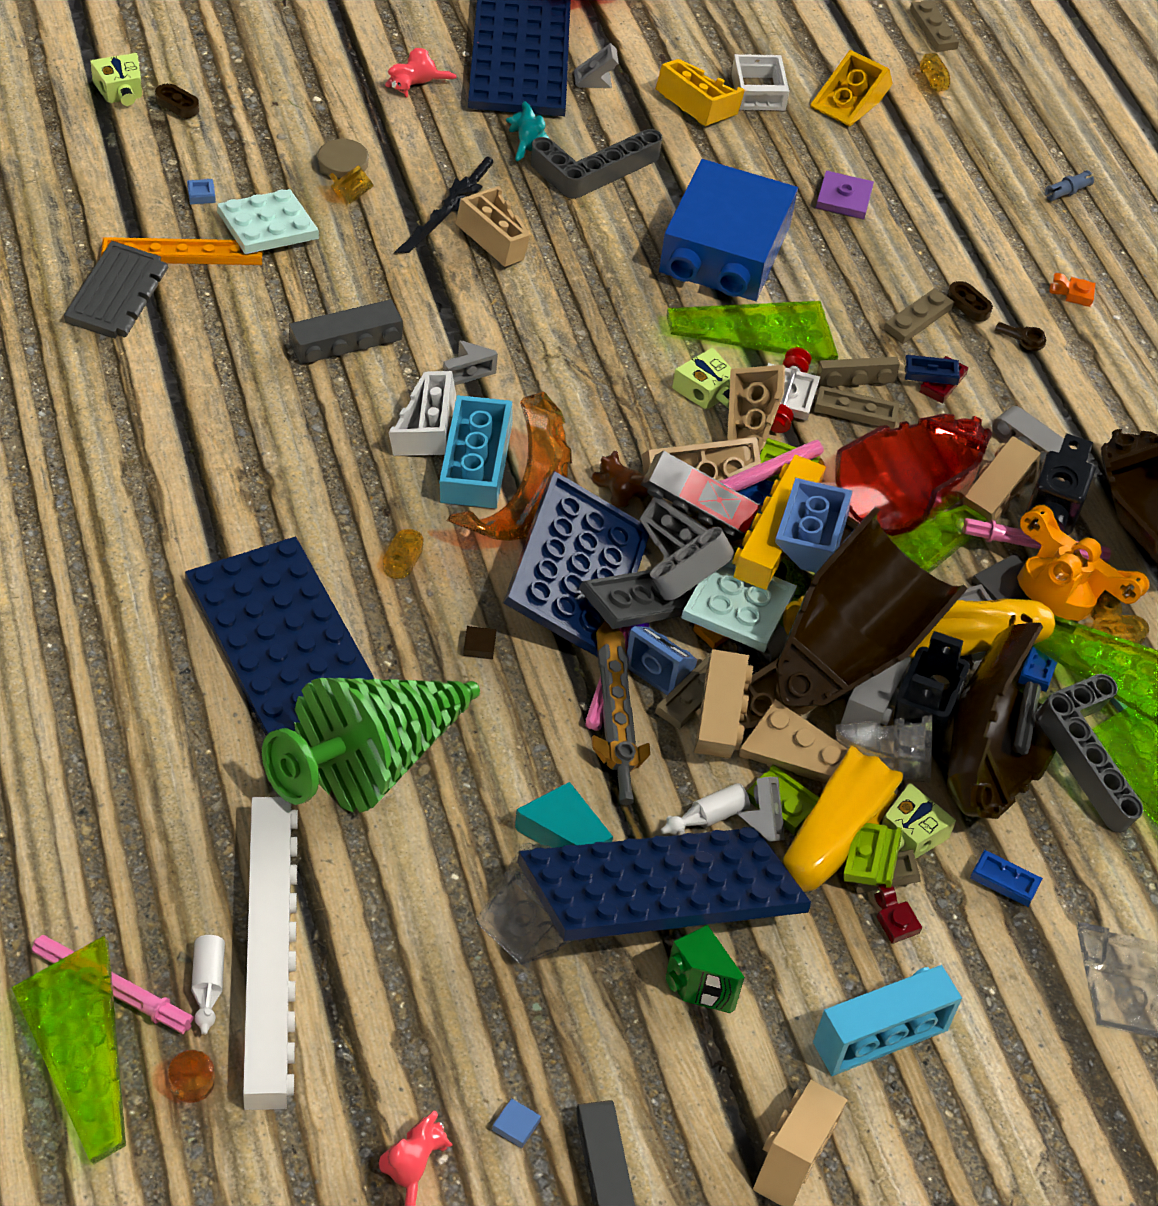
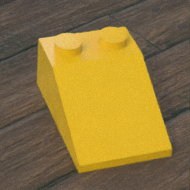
(853, 89)

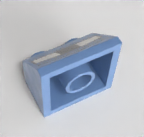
(658, 659)

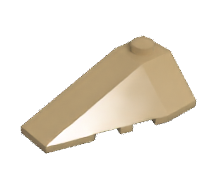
(715, 459)

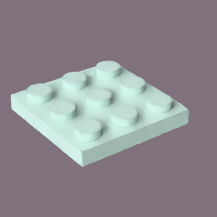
(267, 221)
(738, 607)

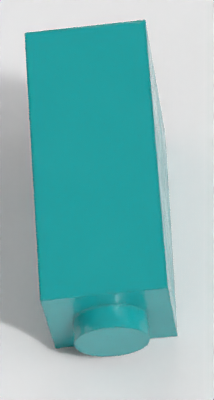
(561, 819)

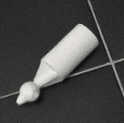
(710, 810)
(207, 977)

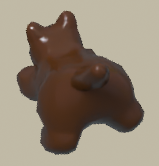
(620, 480)

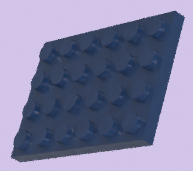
(571, 542)

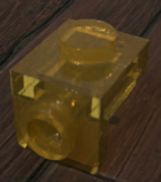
(352, 184)

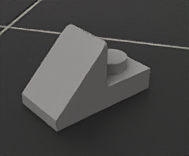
(595, 70)
(472, 363)
(769, 818)

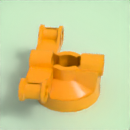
(1067, 579)

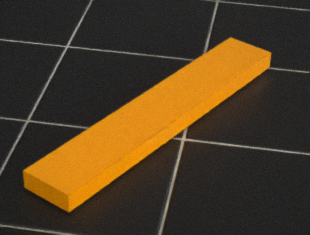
(191, 250)

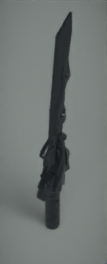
(459, 190)

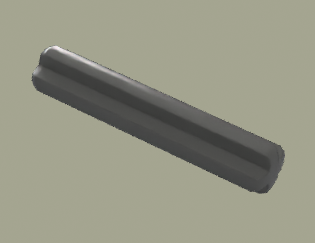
(1026, 718)

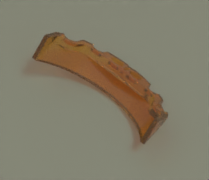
(546, 454)

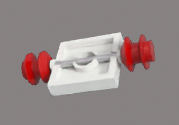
(798, 389)

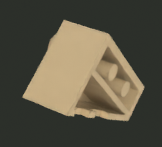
(798, 1143)

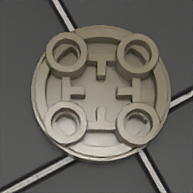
(341, 157)

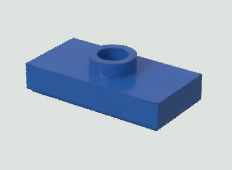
(1038, 669)
(1006, 878)

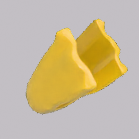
(981, 621)
(853, 796)

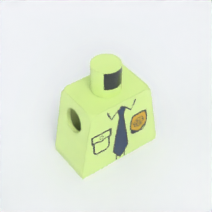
(118, 78)
(704, 379)
(921, 821)

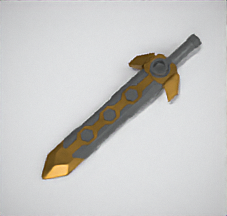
(620, 743)

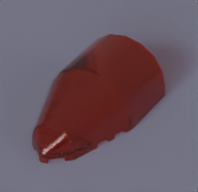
(912, 469)

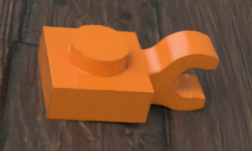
(1075, 290)

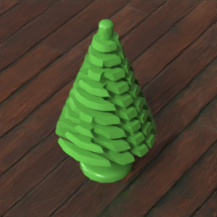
(360, 736)

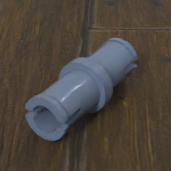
(1069, 185)

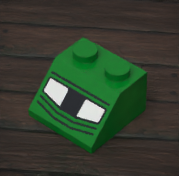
(704, 971)

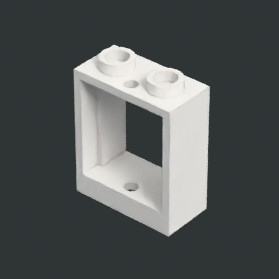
(761, 96)

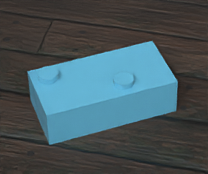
(476, 452)
(886, 1019)

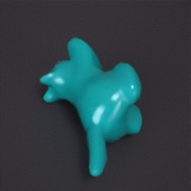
(529, 128)

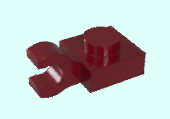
(896, 919)

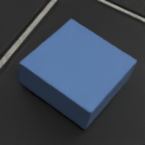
(201, 191)
(516, 1123)

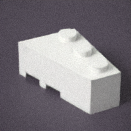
(427, 418)

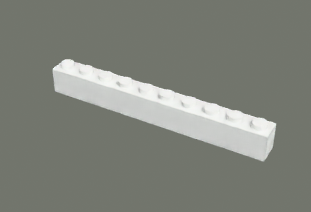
(269, 956)

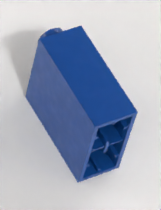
(728, 230)

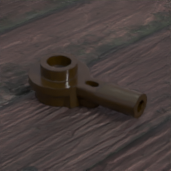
(1030, 337)

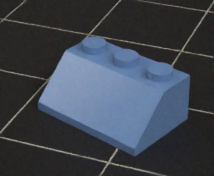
(813, 523)

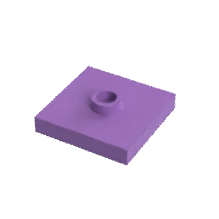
(844, 194)

